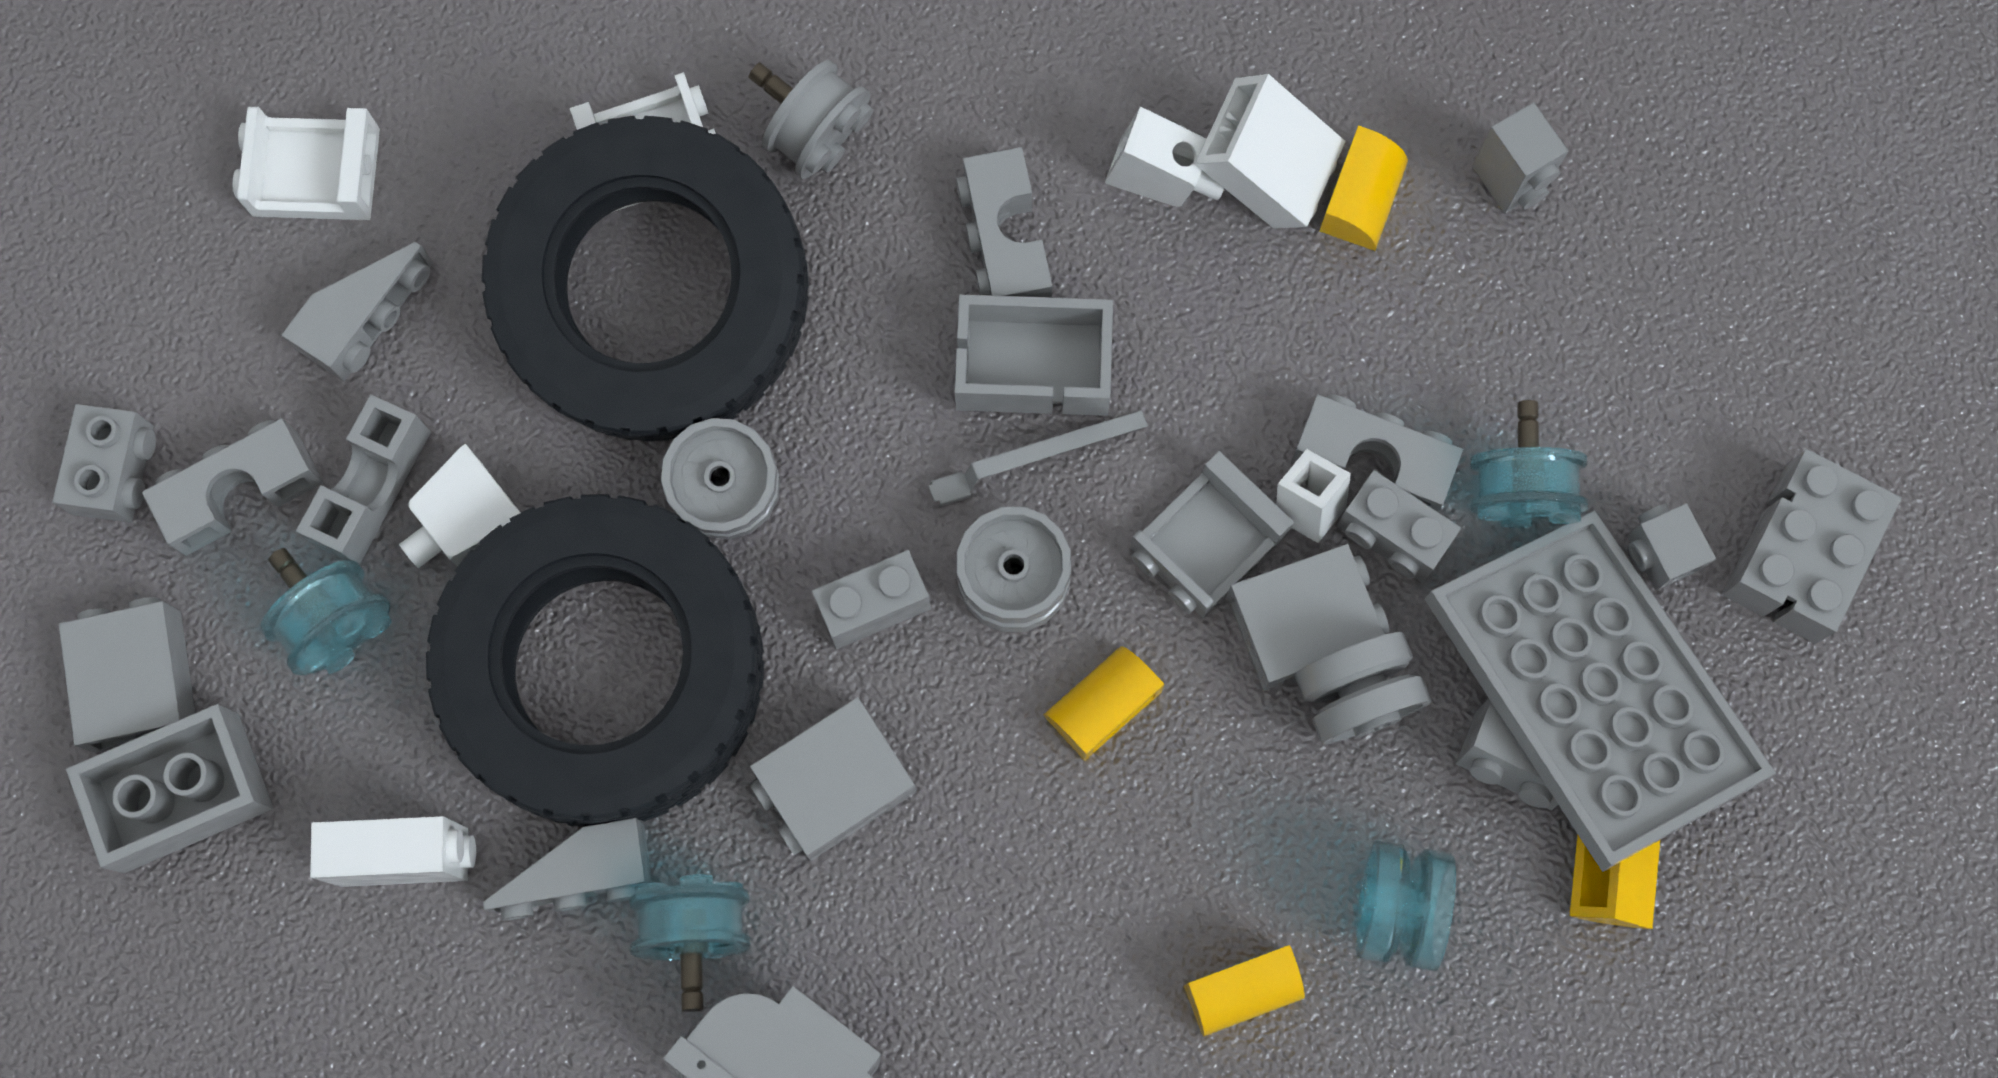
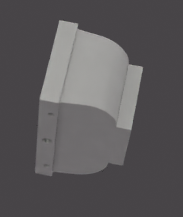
(771, 1039)

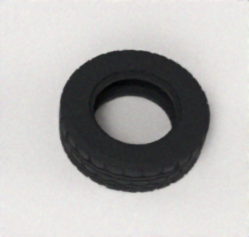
(578, 186)
(507, 585)

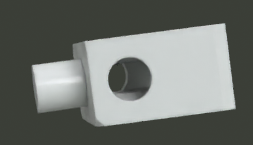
(1160, 160)
(456, 510)

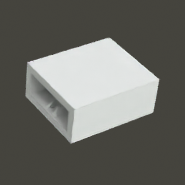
(1270, 152)
(391, 851)

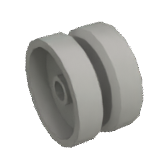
(706, 451)
(986, 556)
(1359, 680)

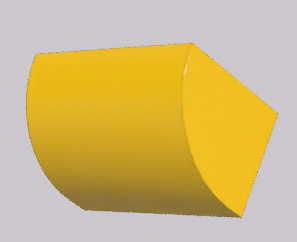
(1365, 189)
(1104, 701)
(1618, 895)
(1245, 990)

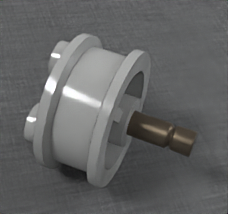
(812, 116)

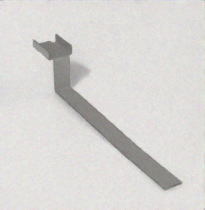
(958, 486)

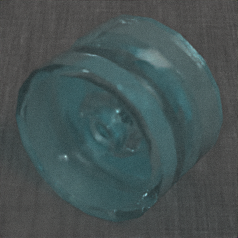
(1405, 906)

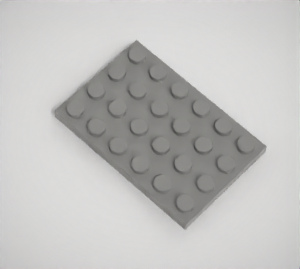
(1599, 689)

